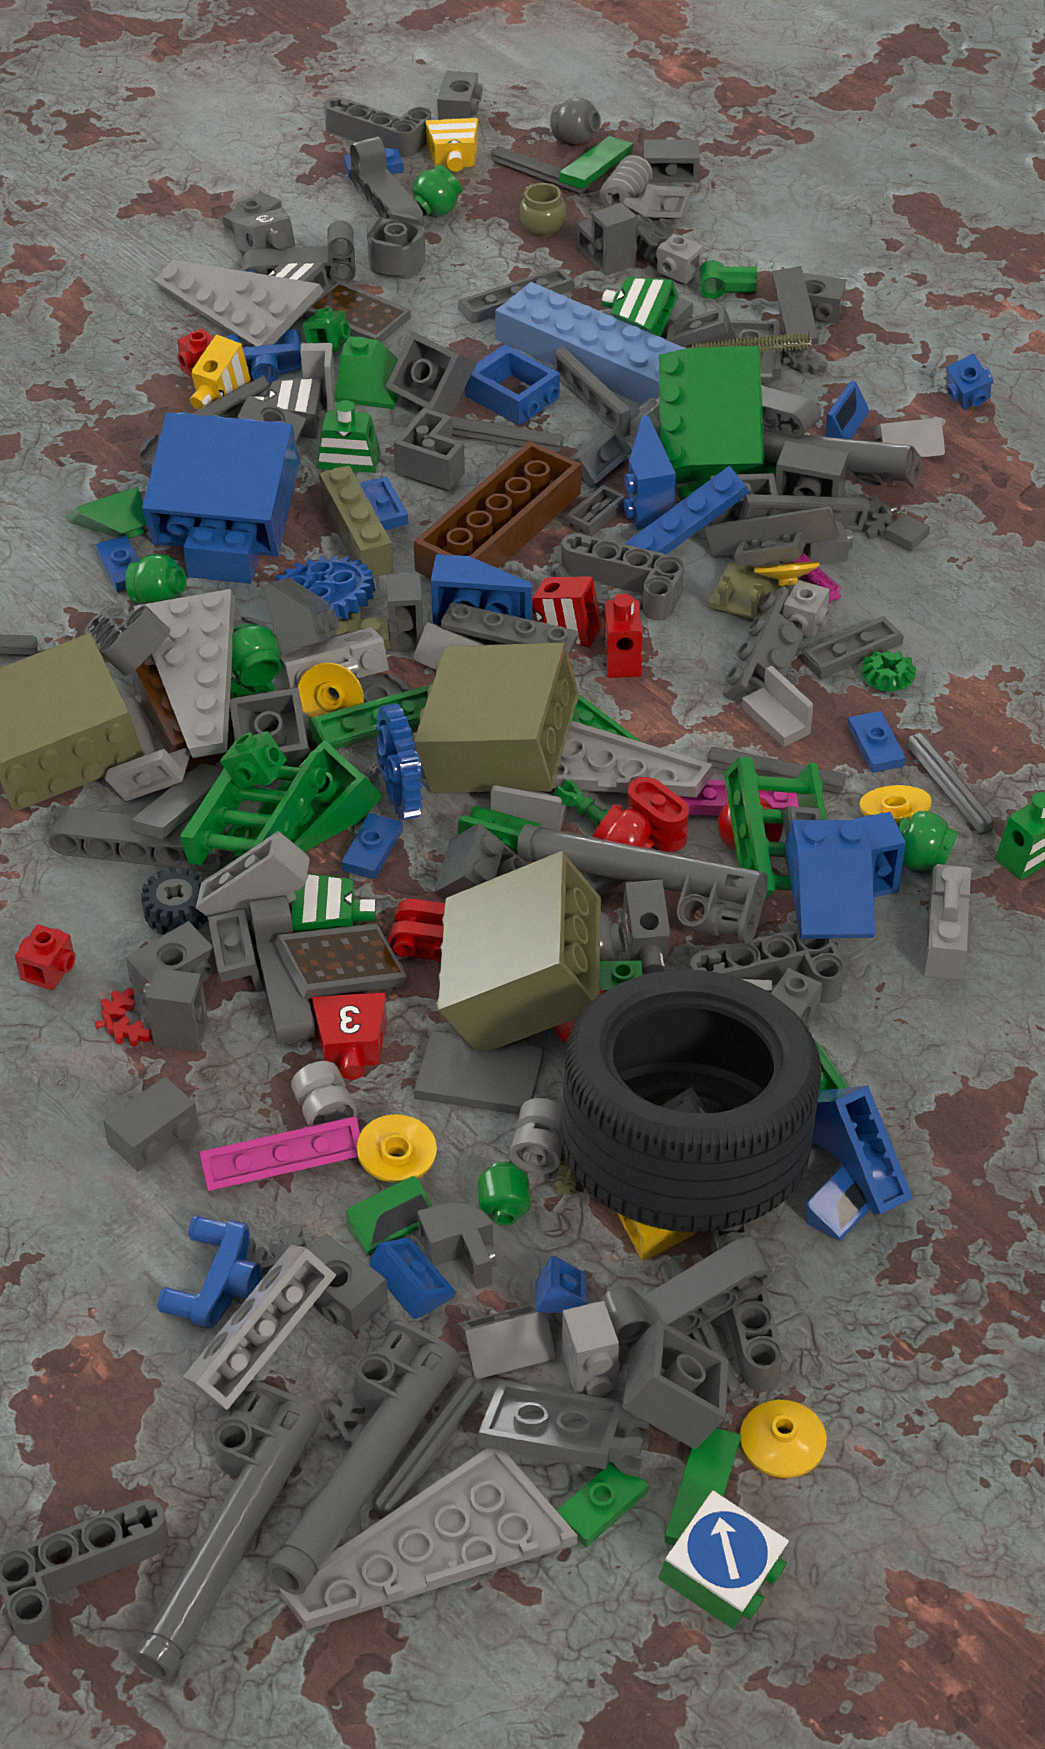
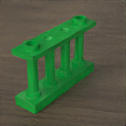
(224, 798)
(749, 815)

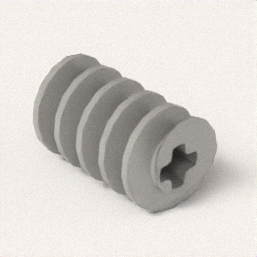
(626, 181)

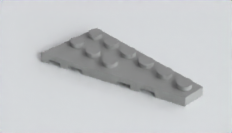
(241, 302)
(198, 665)
(450, 1532)

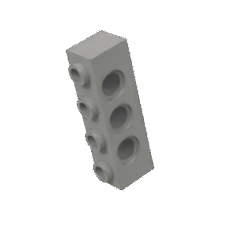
(259, 1326)

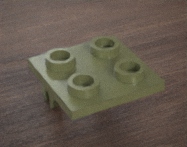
(741, 591)

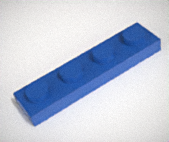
(692, 513)

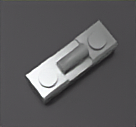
(357, 651)
(264, 872)
(947, 922)

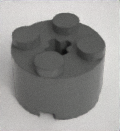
(396, 245)

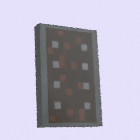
(365, 312)
(340, 960)

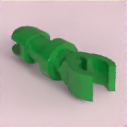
(573, 797)

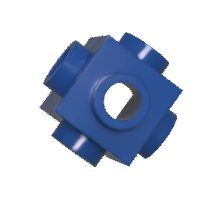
(968, 382)

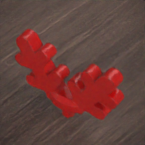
(117, 1011)

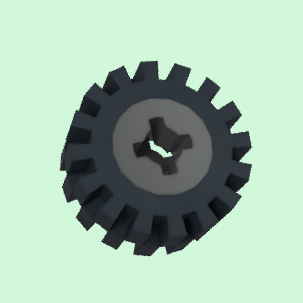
(172, 900)

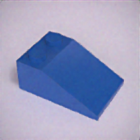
(649, 478)
(479, 586)
(831, 878)

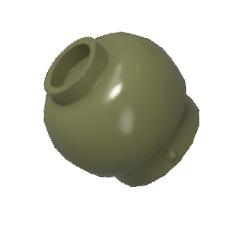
(542, 209)

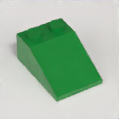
(336, 806)

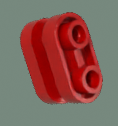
(664, 811)
(418, 929)

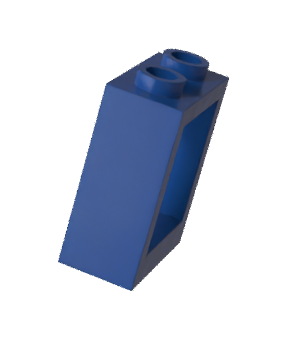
(499, 365)

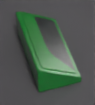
(387, 1214)

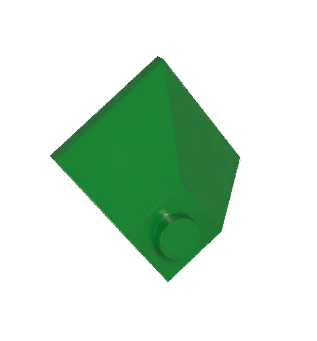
(365, 373)
(113, 515)

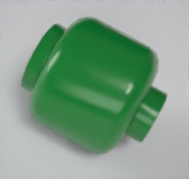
(504, 1193)

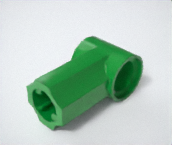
(727, 279)

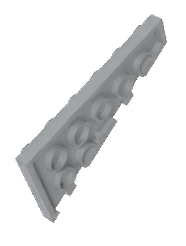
(611, 762)

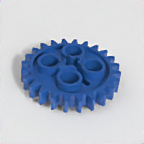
(337, 581)
(399, 761)

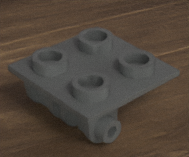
(651, 234)

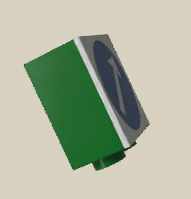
(724, 1561)

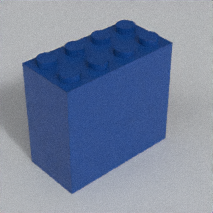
(222, 478)

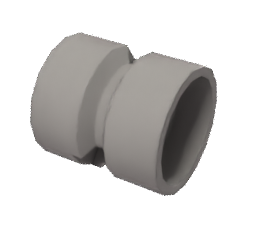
(322, 1094)
(537, 1140)

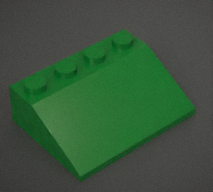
(711, 410)

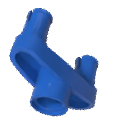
(277, 357)
(228, 1276)

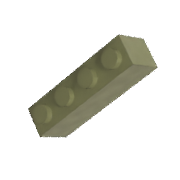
(356, 520)

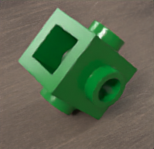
(327, 327)
(253, 760)

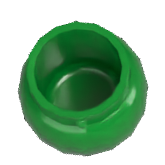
(436, 191)
(155, 579)
(255, 654)
(926, 840)

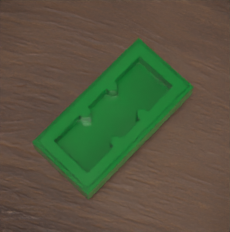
(602, 1503)

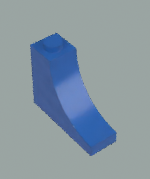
(854, 1133)

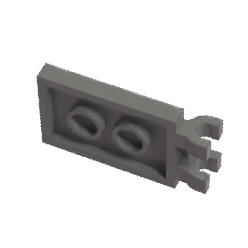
(769, 362)
(563, 1427)

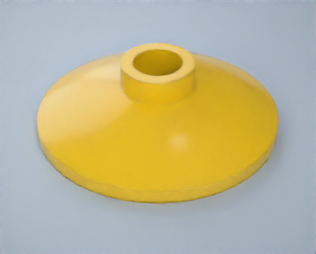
(787, 573)
(316, 685)
(897, 799)
(399, 1136)
(780, 1453)

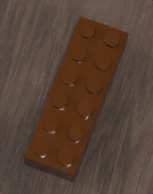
(503, 509)

